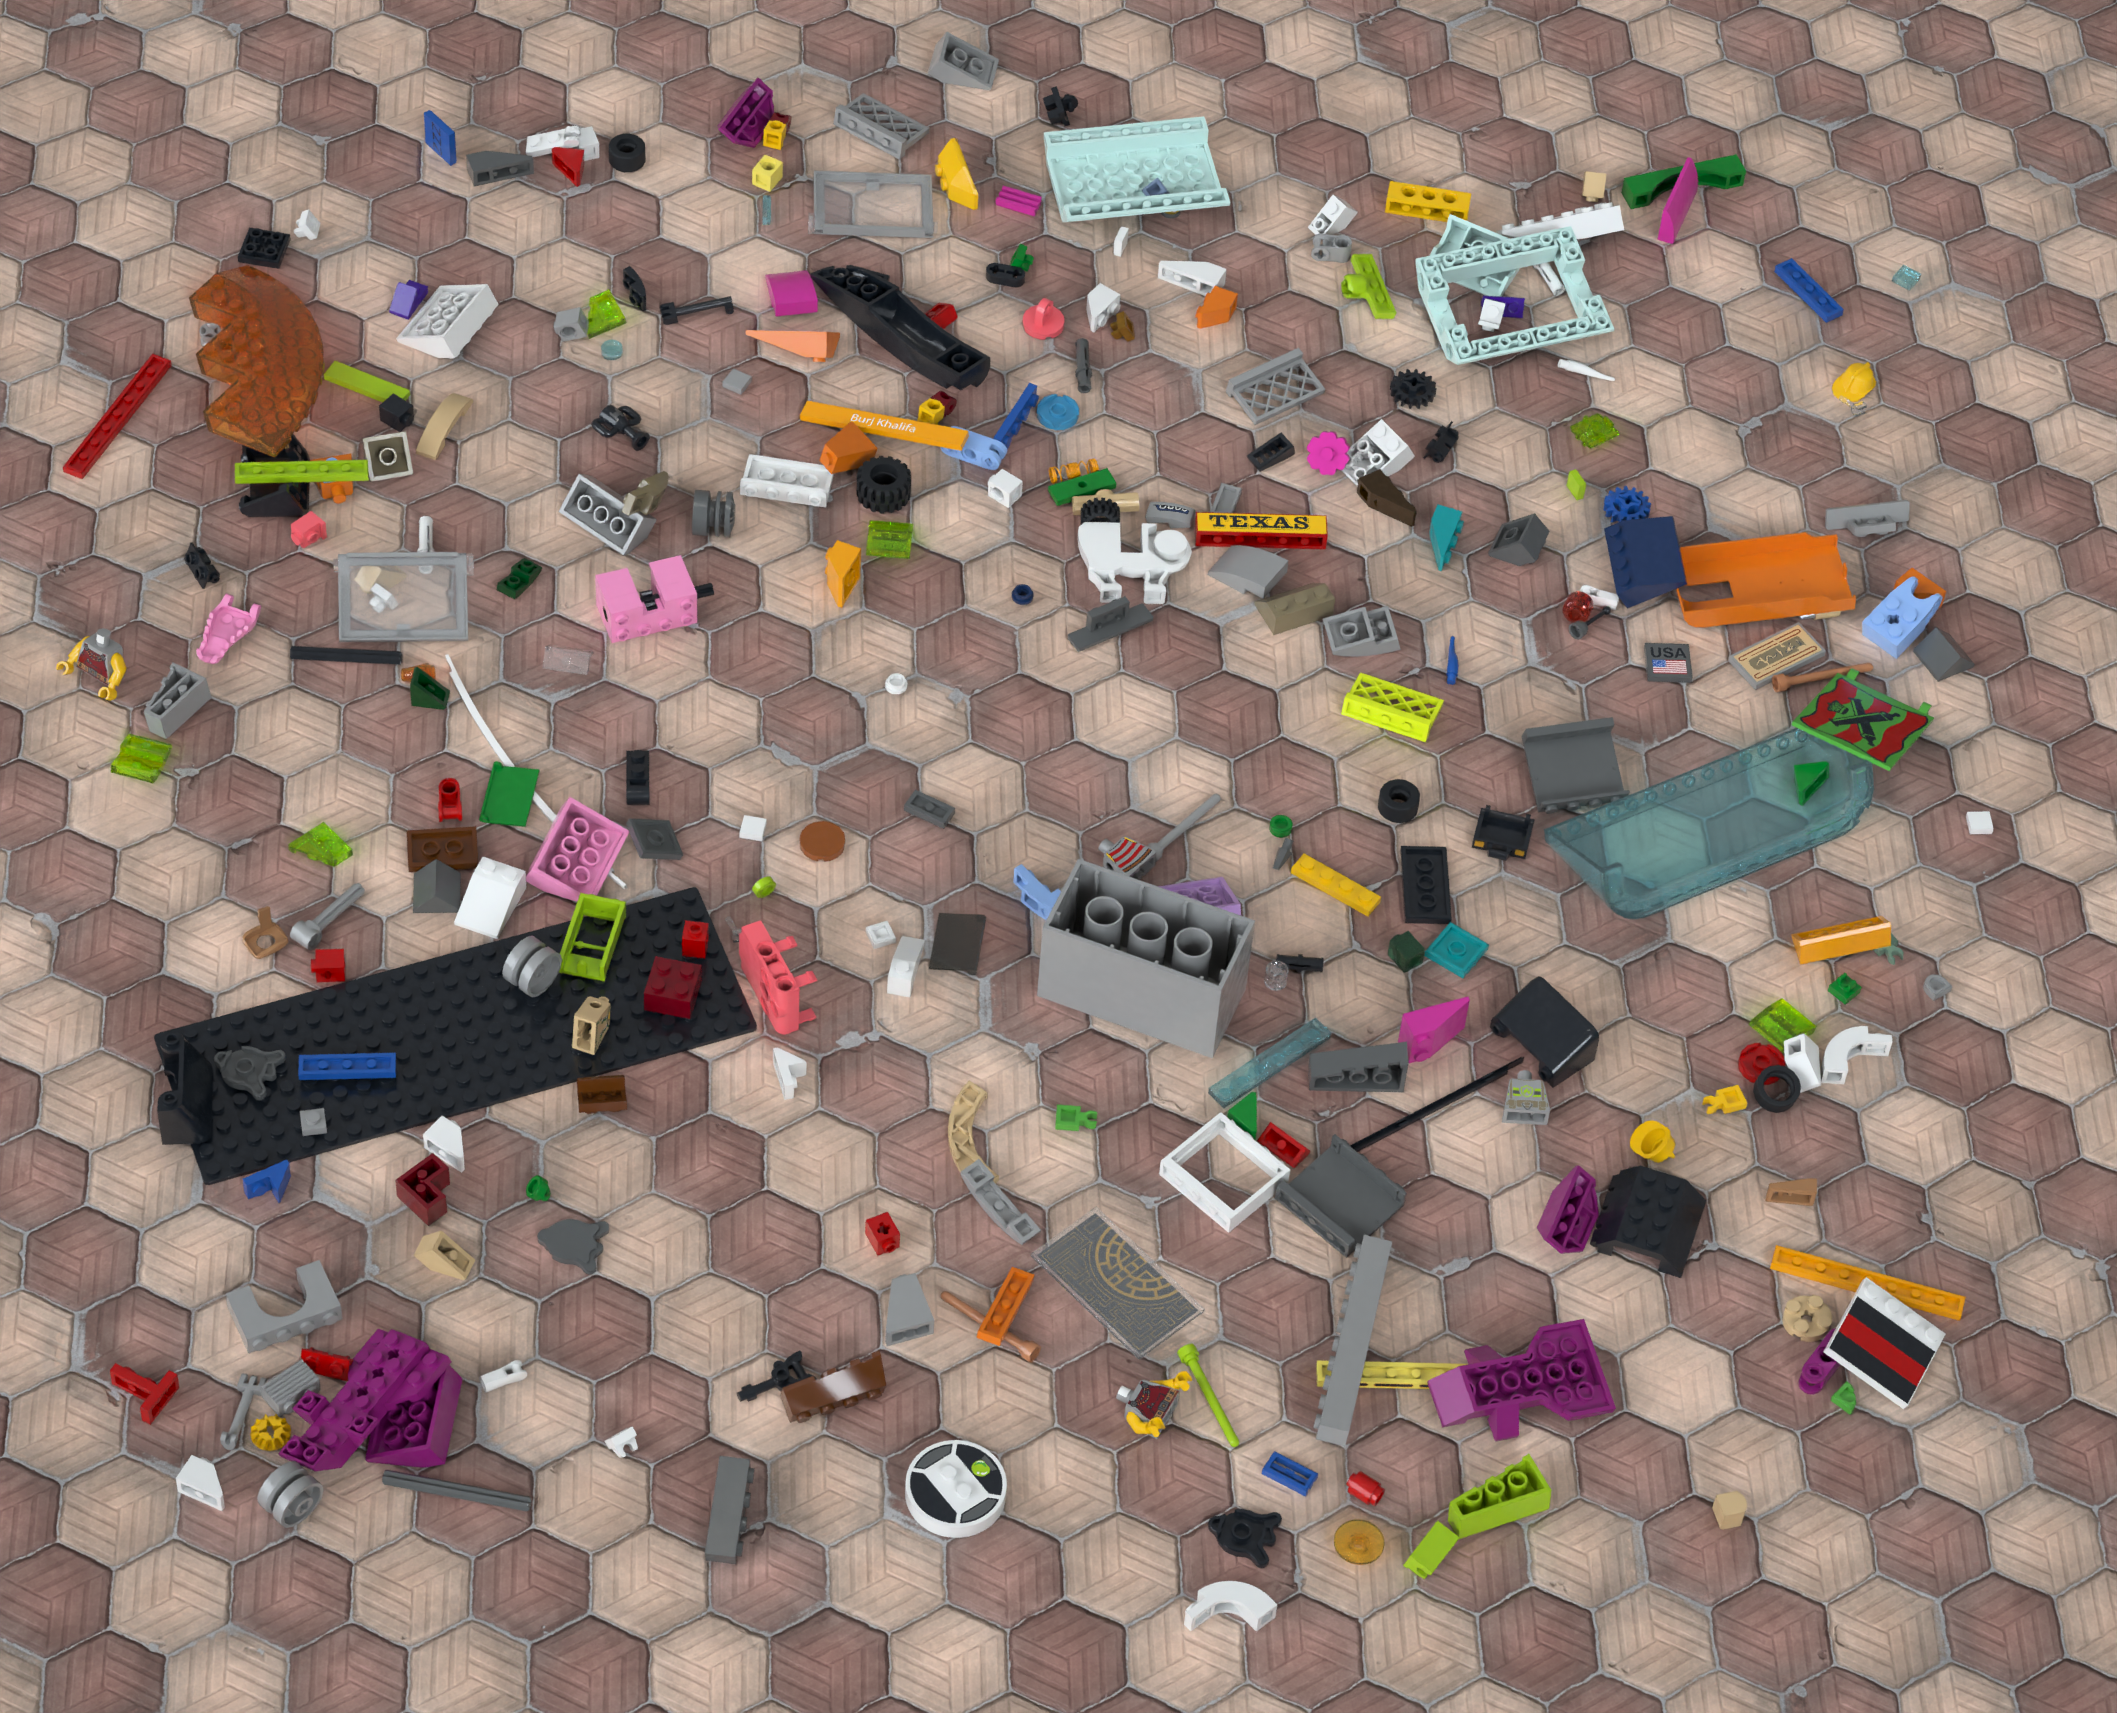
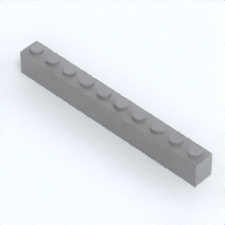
(1354, 1340)

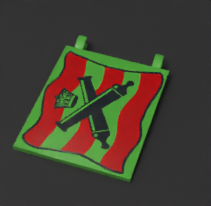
(1863, 721)

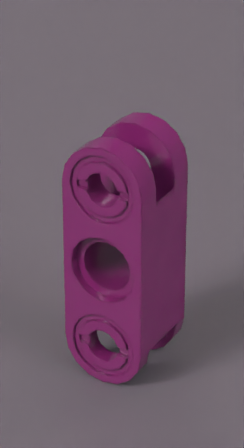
(1816, 1370)

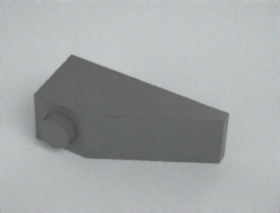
(497, 166)

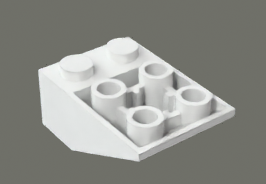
(1377, 450)

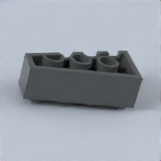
(1360, 1069)
(728, 1510)

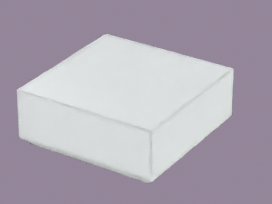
(1120, 241)
(1979, 822)
(753, 828)
(880, 934)

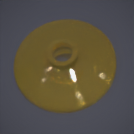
(1359, 1533)

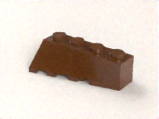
(835, 1389)

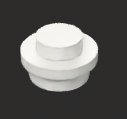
(896, 684)

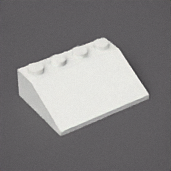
(449, 319)

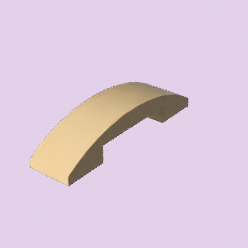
(441, 423)

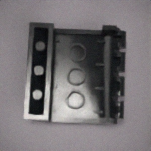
(1650, 1216)

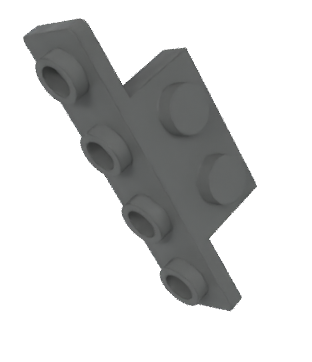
(1109, 622)

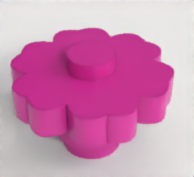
(1328, 453)

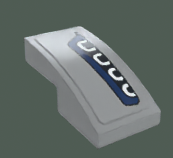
(1175, 514)

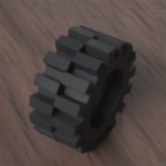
(1107, 509)

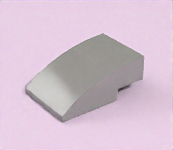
(1249, 569)
(1362, 632)

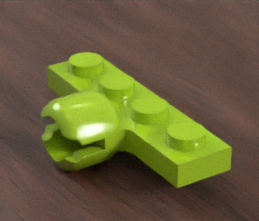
(1368, 285)

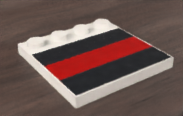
(1884, 1343)

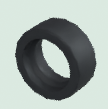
(1785, 1074)

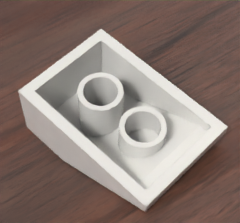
(491, 897)

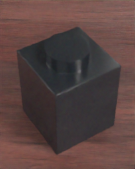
(396, 412)

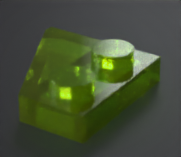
(603, 314)
(322, 845)

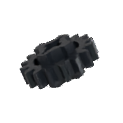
(1413, 388)

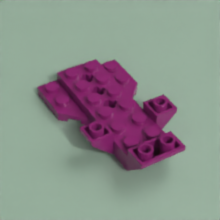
(382, 1374)
(1501, 1385)

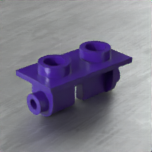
(1513, 307)

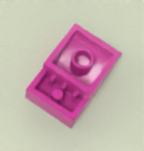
(792, 293)

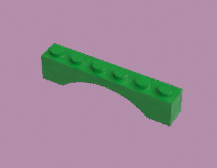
(1719, 172)

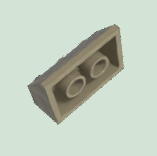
(1296, 607)

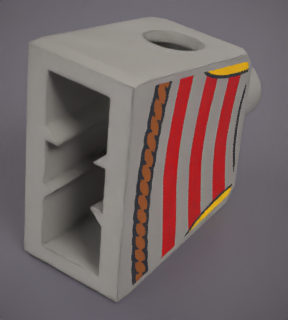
(1128, 857)

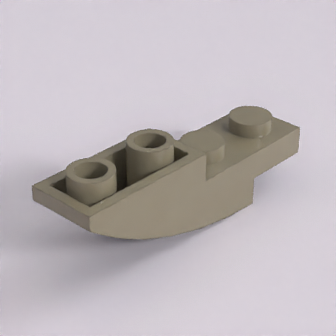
(647, 496)

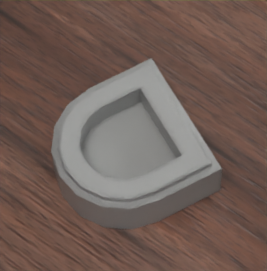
(1936, 986)

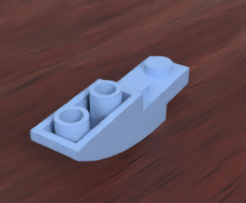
(1034, 894)

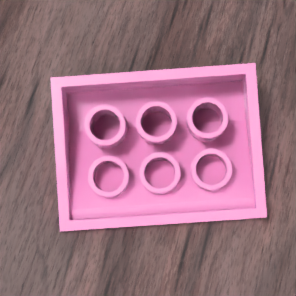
(576, 852)

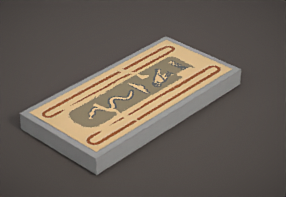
(1777, 655)

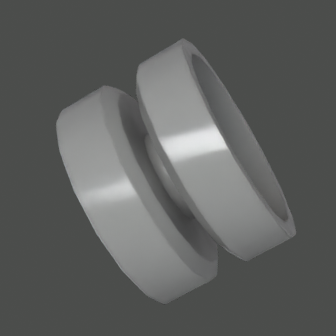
(532, 966)
(290, 1494)

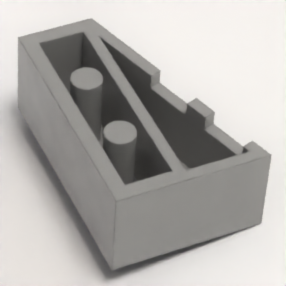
(176, 700)

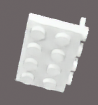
(786, 481)

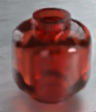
(1577, 606)

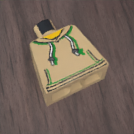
(593, 1014)

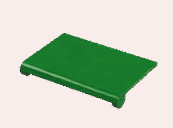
(509, 795)

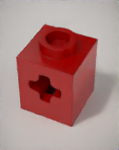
(695, 939)
(329, 965)
(882, 1233)

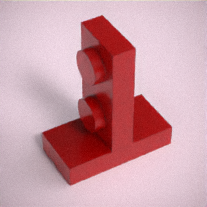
(154, 1395)

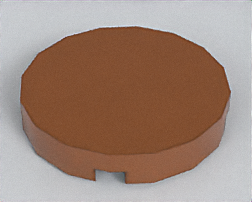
(822, 841)

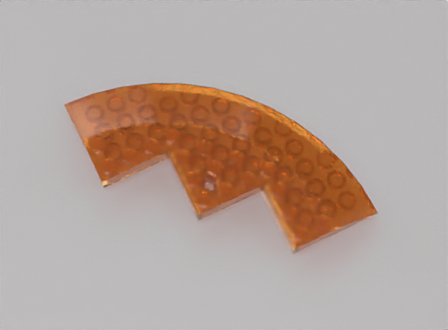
(265, 353)

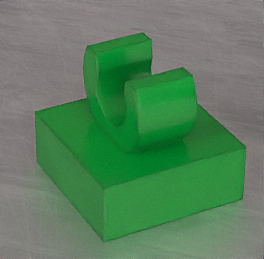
(1021, 259)
(1844, 988)

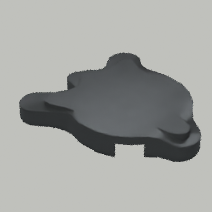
(249, 1068)
(574, 1242)

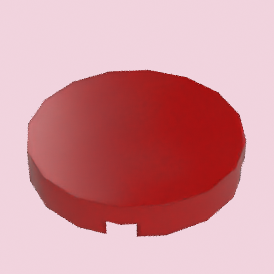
(1756, 1058)

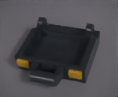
(1503, 834)

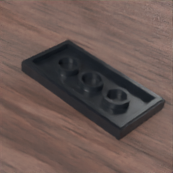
(1425, 885)

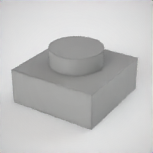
(313, 1122)

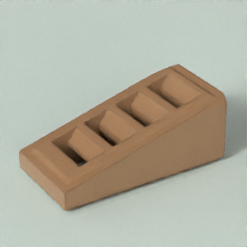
(1793, 1192)

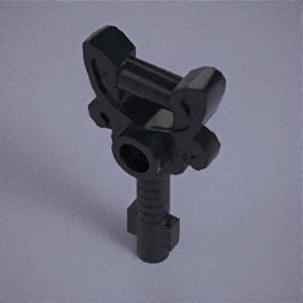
(780, 1377)

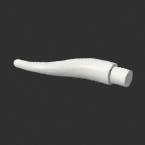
(1577, 367)

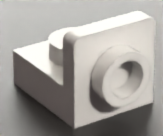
(1491, 314)

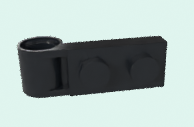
(637, 778)

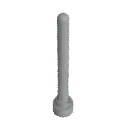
(1183, 826)

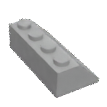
(601, 514)

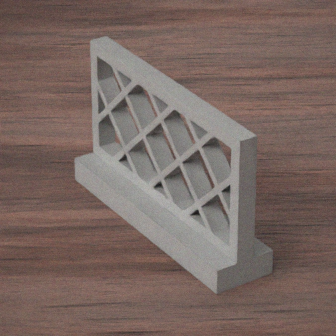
(876, 132)
(1263, 374)

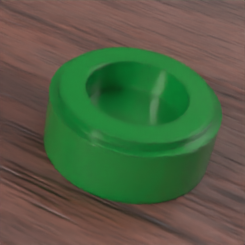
(1280, 826)

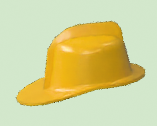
(1854, 382)
(1653, 1141)

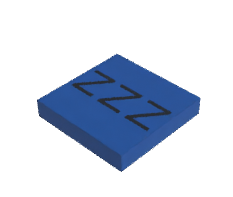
(440, 137)

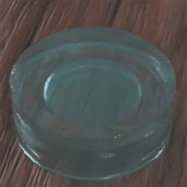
(611, 349)

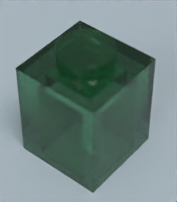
(1406, 951)

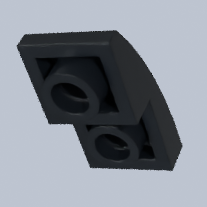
(637, 291)

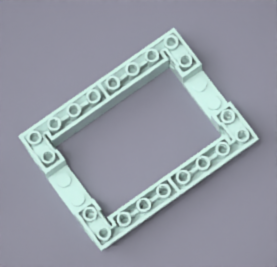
(1500, 256)

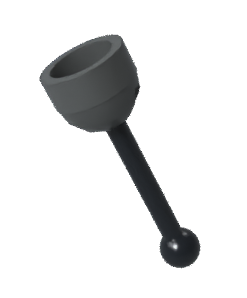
(1580, 628)

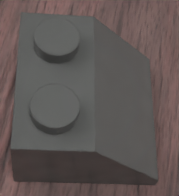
(1520, 540)

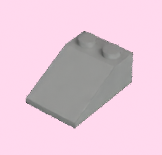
(962, 64)

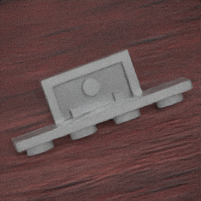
(1868, 518)

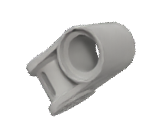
(1334, 248)

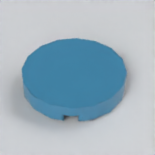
(1057, 412)

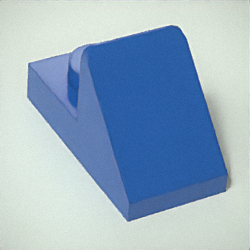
(272, 1178)

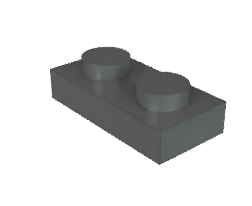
(929, 809)

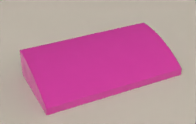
(1679, 202)

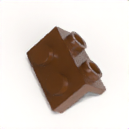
(601, 1094)

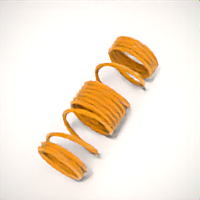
(1073, 470)

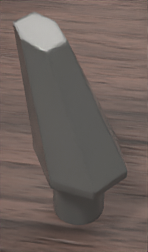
(1283, 854)

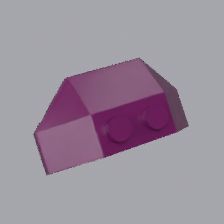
(749, 115)
(1570, 1212)

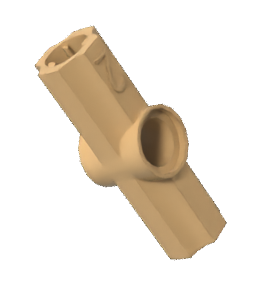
(1126, 501)

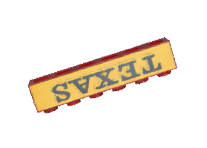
(1261, 530)

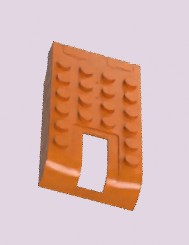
(1767, 579)

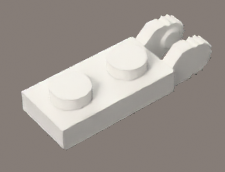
(543, 143)

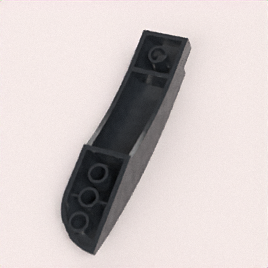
(901, 327)

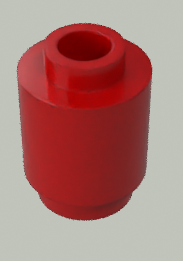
(1365, 1488)

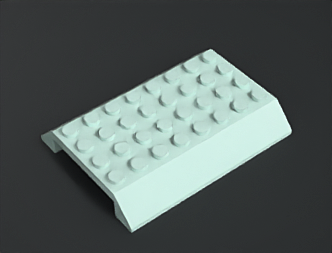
(1106, 167)

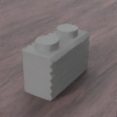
(289, 1387)

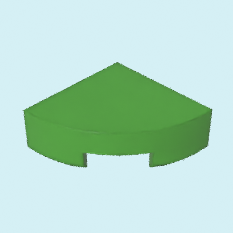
(1845, 1398)

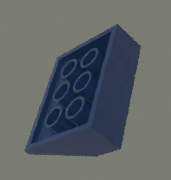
(1645, 558)

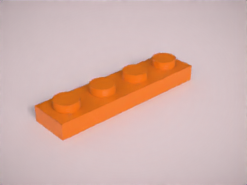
(1005, 1306)

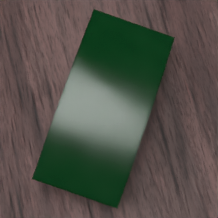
(520, 578)

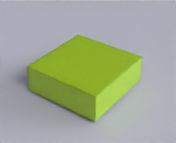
(1576, 484)

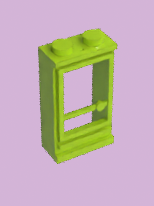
(595, 907)

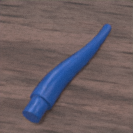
(1453, 664)

